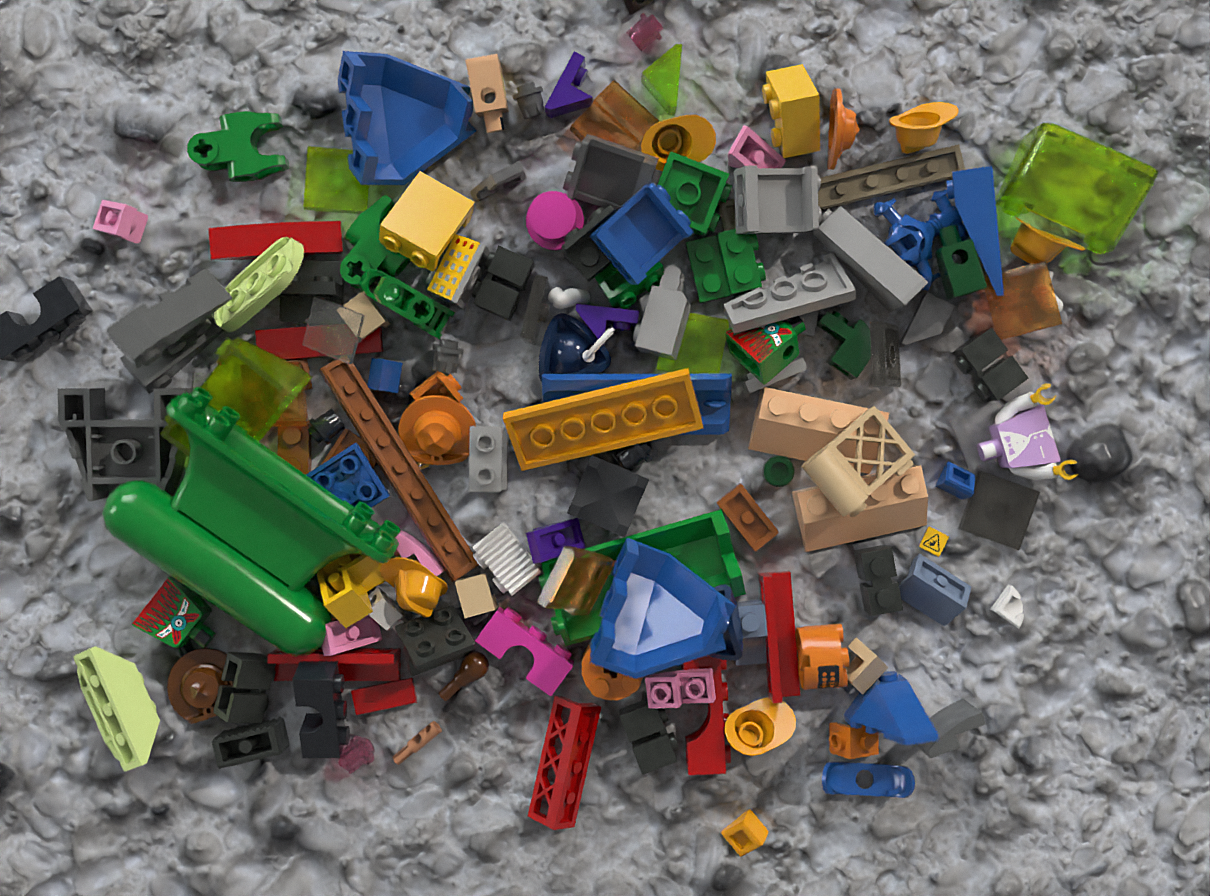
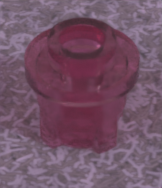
(645, 31)
(356, 754)

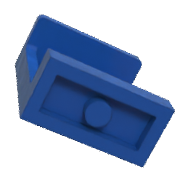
(641, 232)

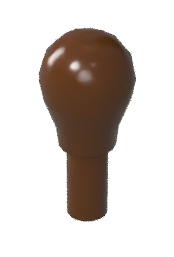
(471, 669)

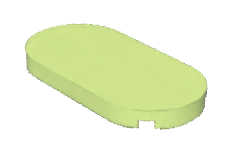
(260, 283)

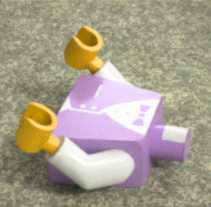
(1025, 439)

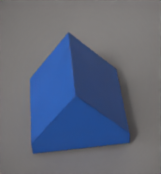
(384, 375)
(956, 481)

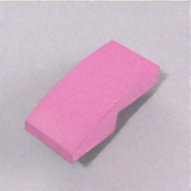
(410, 545)
(680, 687)

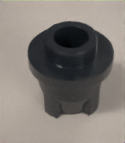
(325, 427)
(635, 455)

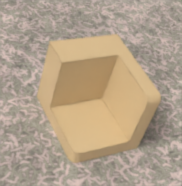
(373, 316)
(475, 595)
(865, 667)

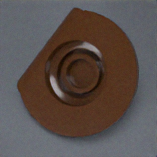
(196, 682)

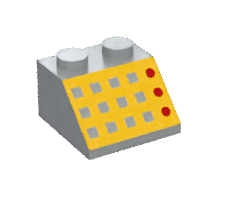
(458, 271)

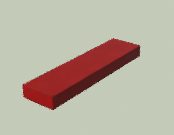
(288, 343)

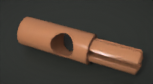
(414, 746)

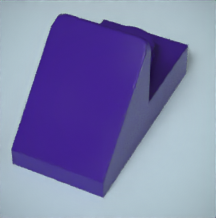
(565, 96)
(597, 318)
(549, 540)

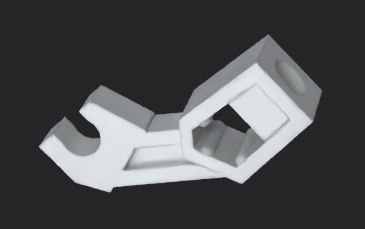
(385, 610)

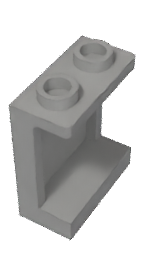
(776, 200)
(488, 459)

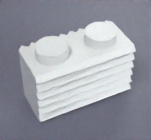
(506, 559)

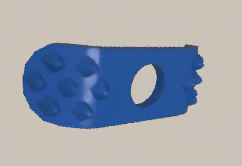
(887, 779)

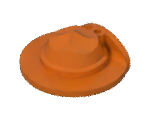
(842, 128)
(436, 430)

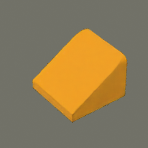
(745, 833)

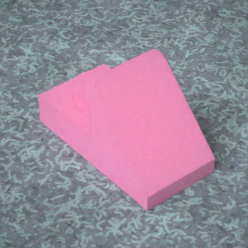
(753, 151)
(120, 221)
(342, 639)

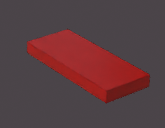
(384, 696)

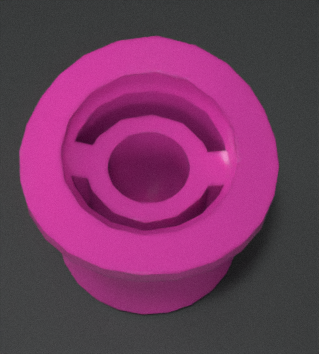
(552, 218)

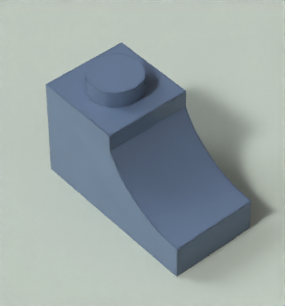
(754, 632)

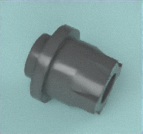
(529, 100)
(446, 356)

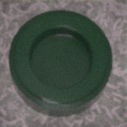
(778, 471)

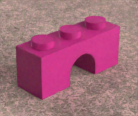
(550, 661)

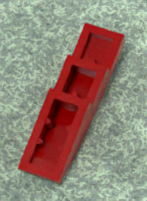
(251, 240)

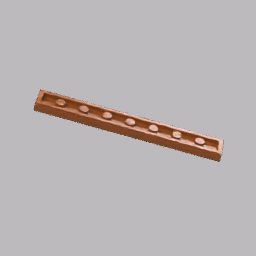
(399, 468)

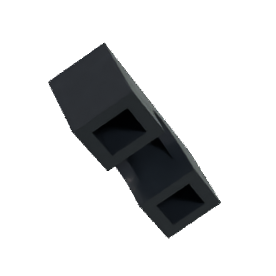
(60, 307)
(320, 687)

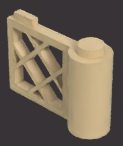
(840, 480)

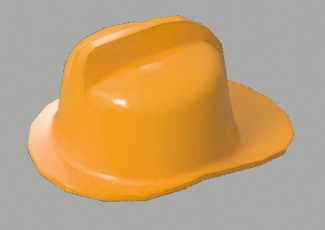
(922, 125)
(684, 135)
(1037, 245)
(414, 585)
(760, 727)

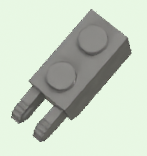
(664, 317)

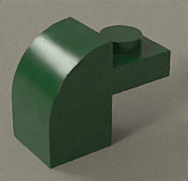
(854, 347)

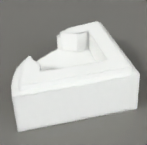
(1010, 606)

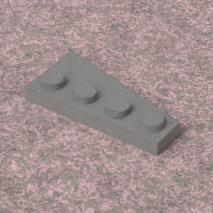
(803, 293)

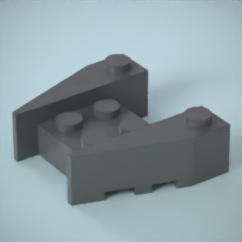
(170, 333)
(119, 448)

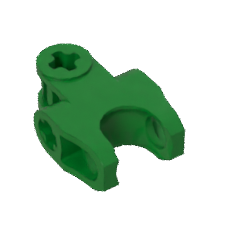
(237, 146)
(367, 249)
(407, 302)

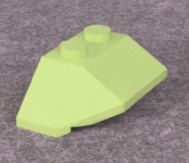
(118, 705)

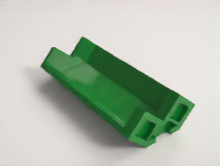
(697, 542)

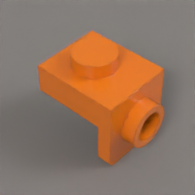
(438, 385)
(852, 742)

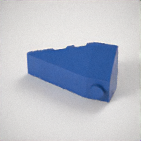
(977, 208)
(893, 710)

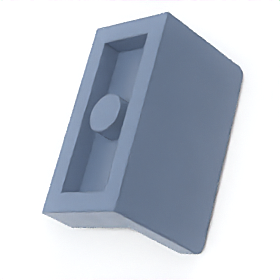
(934, 591)

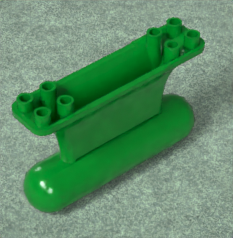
(245, 528)

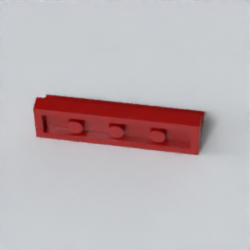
(781, 645)
(355, 664)
(568, 766)

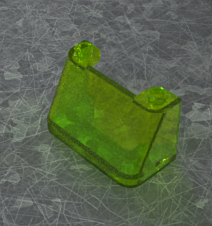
(1076, 185)
(251, 384)

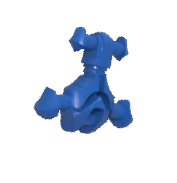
(913, 238)

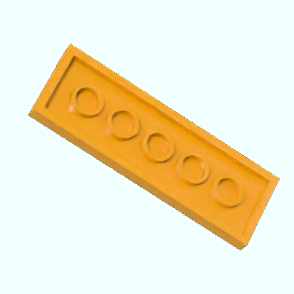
(604, 419)

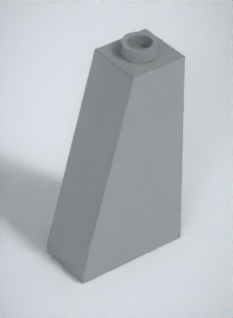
(869, 259)

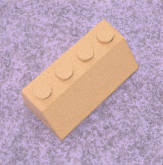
(803, 425)
(891, 508)

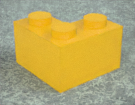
(795, 110)
(346, 585)

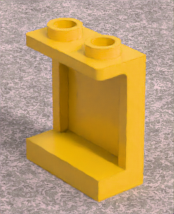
(425, 221)

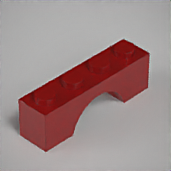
(706, 746)

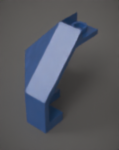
(399, 116)
(657, 614)

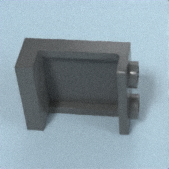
(607, 172)

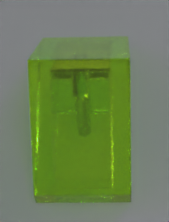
(663, 79)

